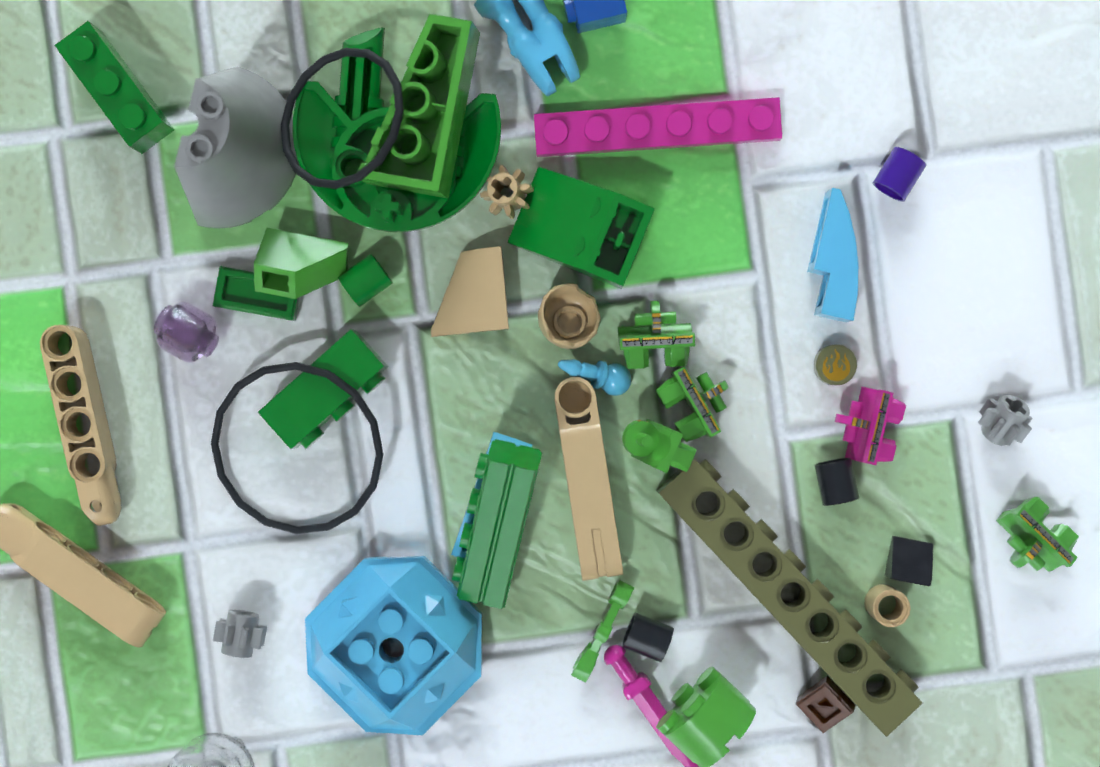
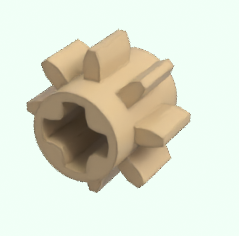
(512, 182)

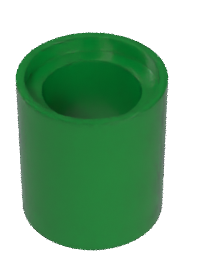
(365, 280)

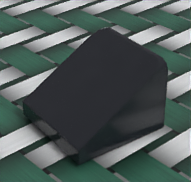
(910, 561)

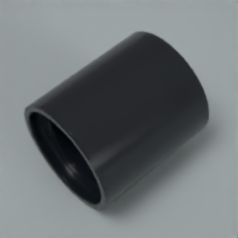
(836, 481)
(648, 637)

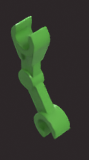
(587, 659)

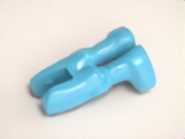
(535, 45)

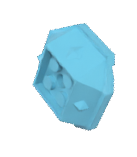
(399, 601)

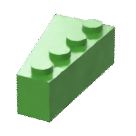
(434, 110)

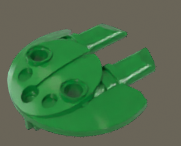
(342, 128)

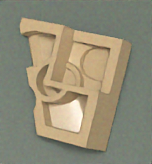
(474, 295)

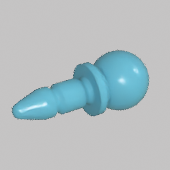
(612, 378)

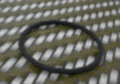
(397, 119)

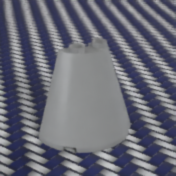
(236, 156)

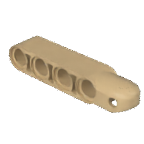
(587, 479)
(99, 488)
(78, 576)

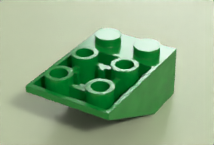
(581, 226)

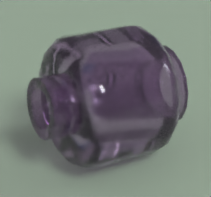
(186, 332)

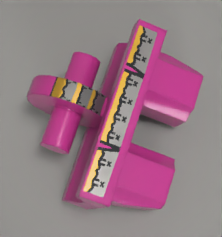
(867, 426)

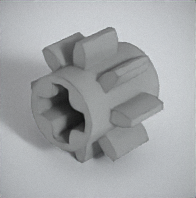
(1005, 420)
(240, 633)

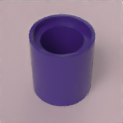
(899, 174)

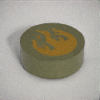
(835, 365)

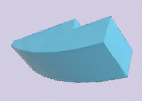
(835, 259)

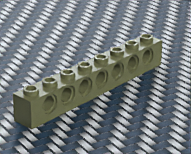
(884, 707)

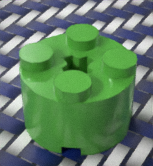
(707, 718)

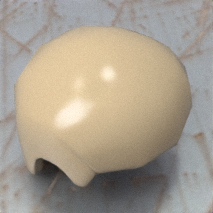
(568, 316)

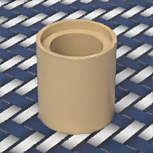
(899, 614)

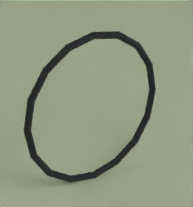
(344, 386)

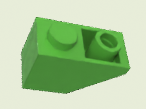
(297, 263)

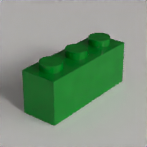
(114, 87)
(313, 399)

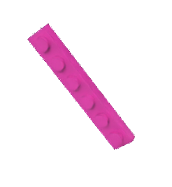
(658, 127)

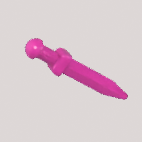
(637, 688)

